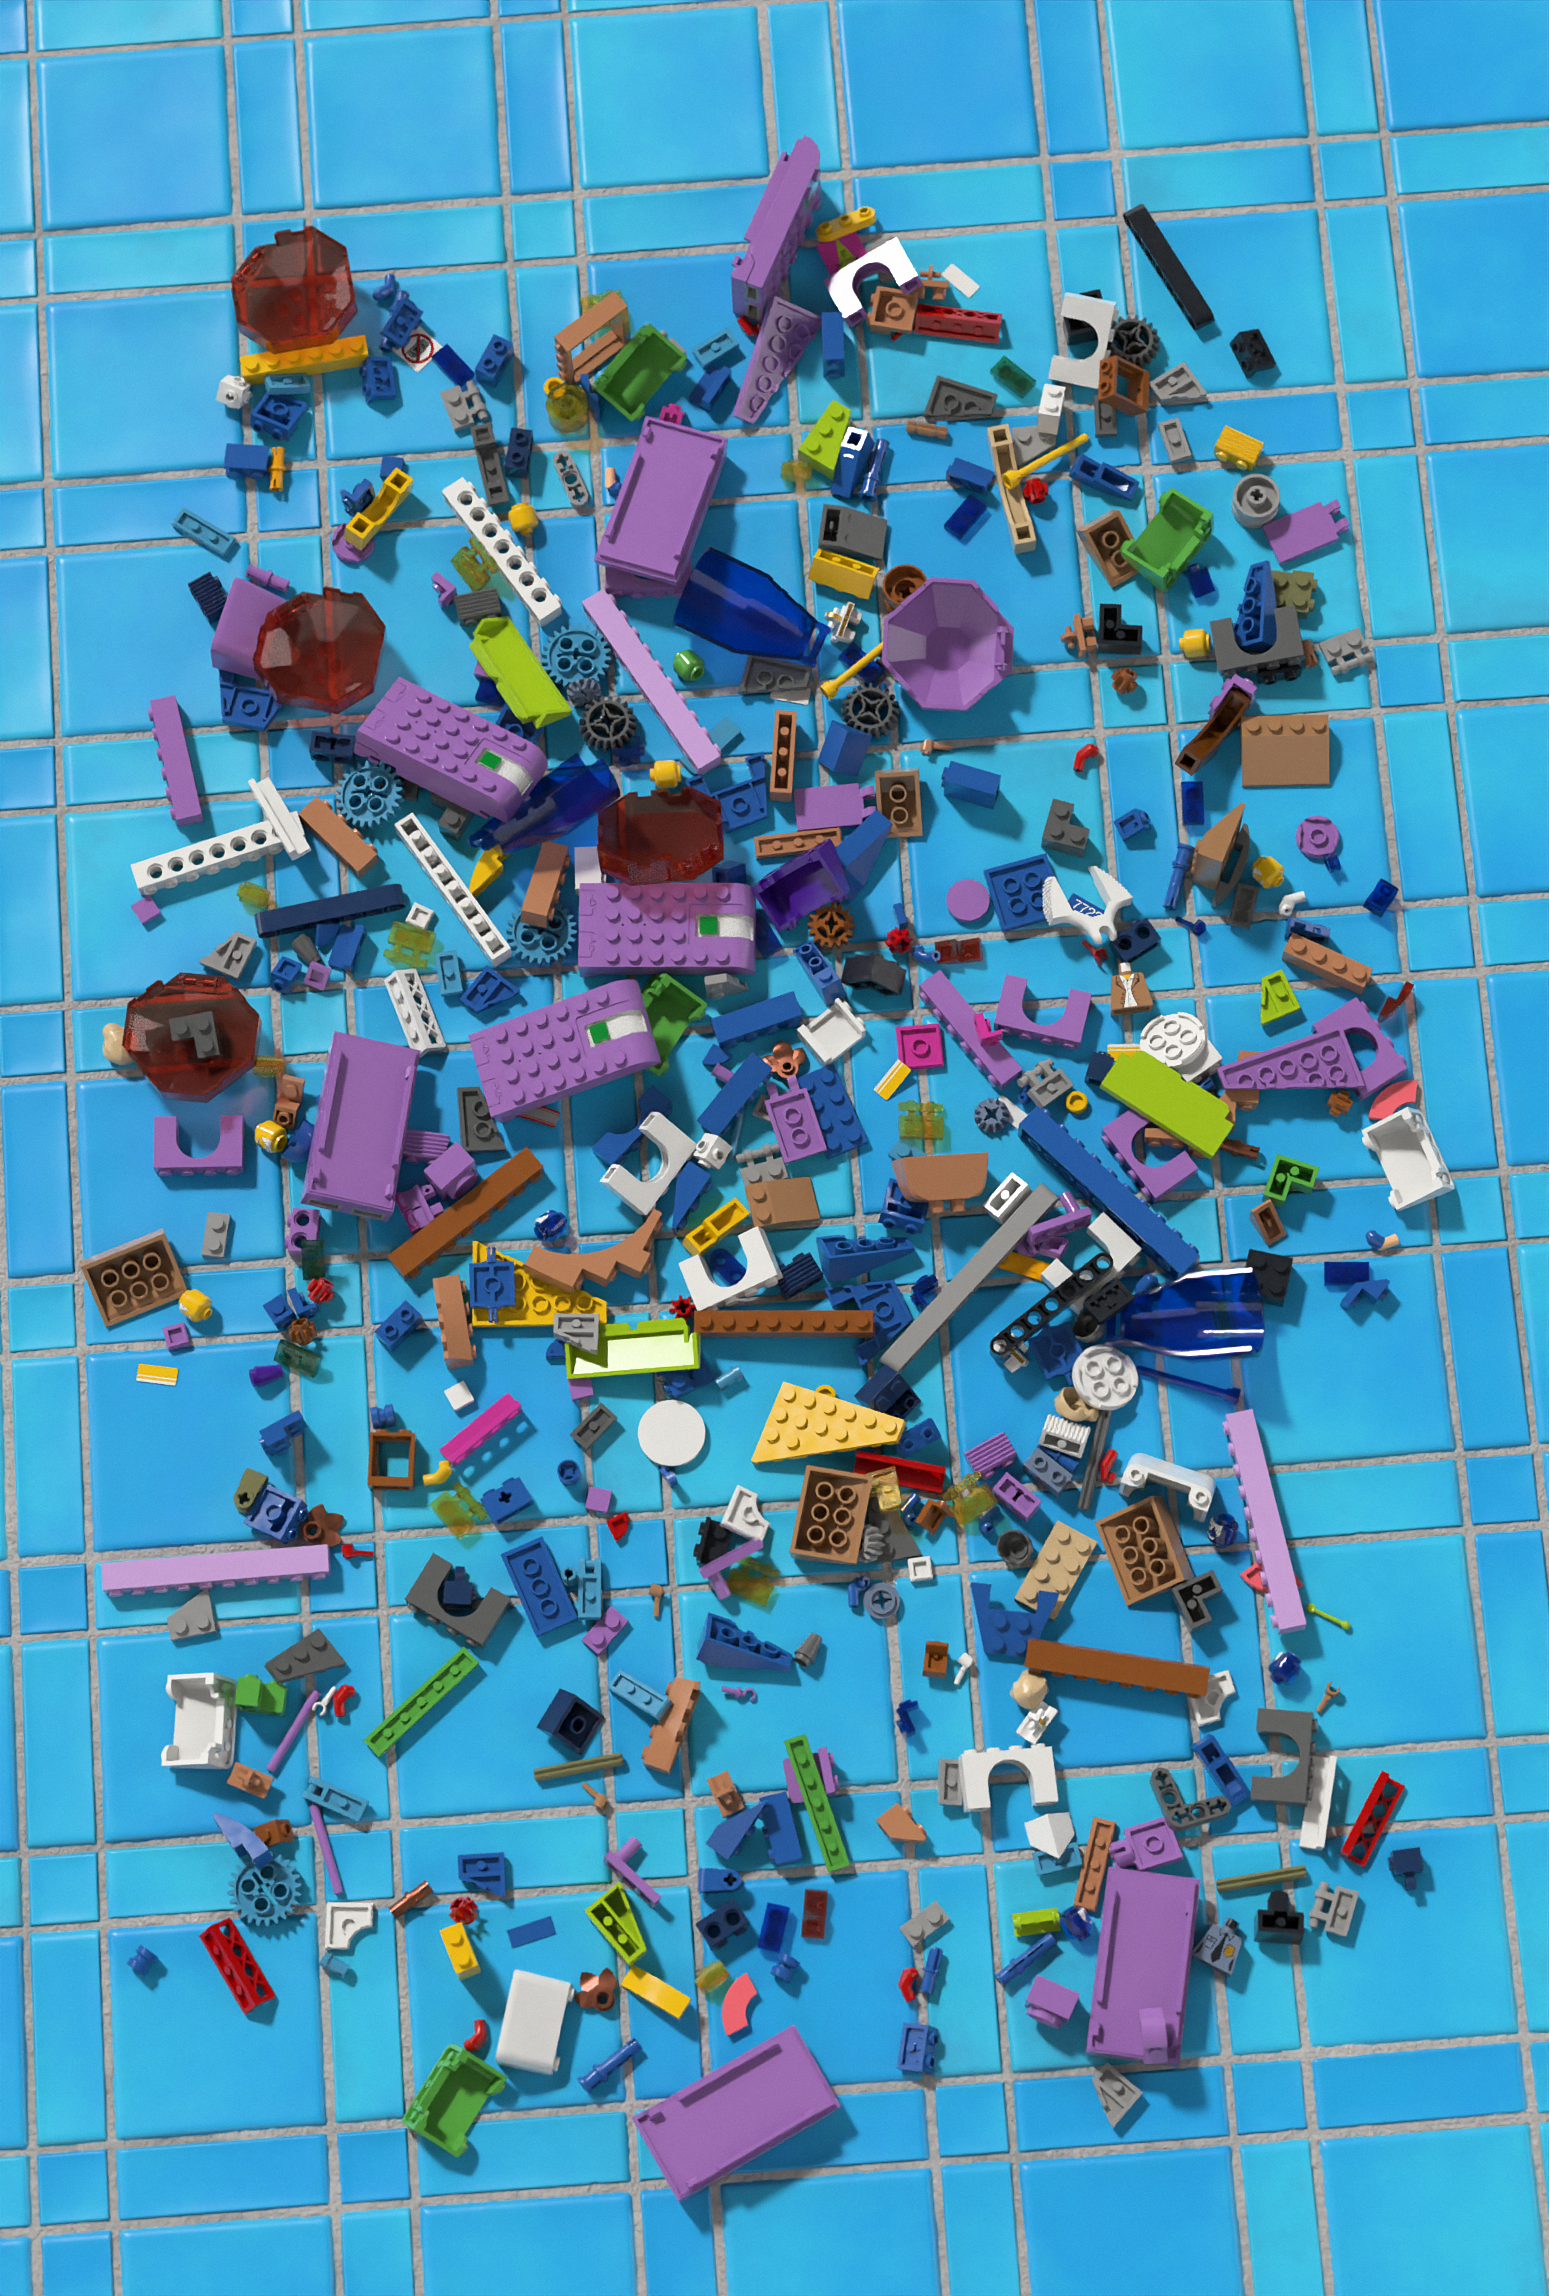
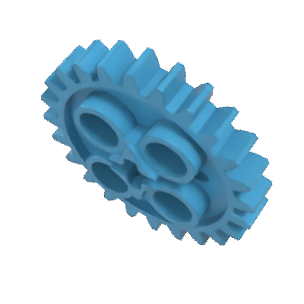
(578, 639)
(365, 813)
(535, 949)
(247, 1901)

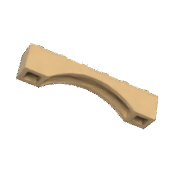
(1013, 501)

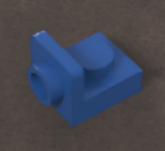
(1132, 823)
(284, 975)
(299, 1301)
(279, 1312)

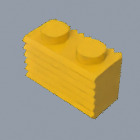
(1238, 448)

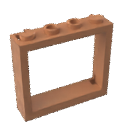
(611, 310)

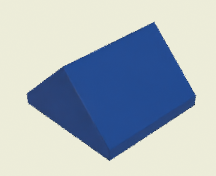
(844, 749)

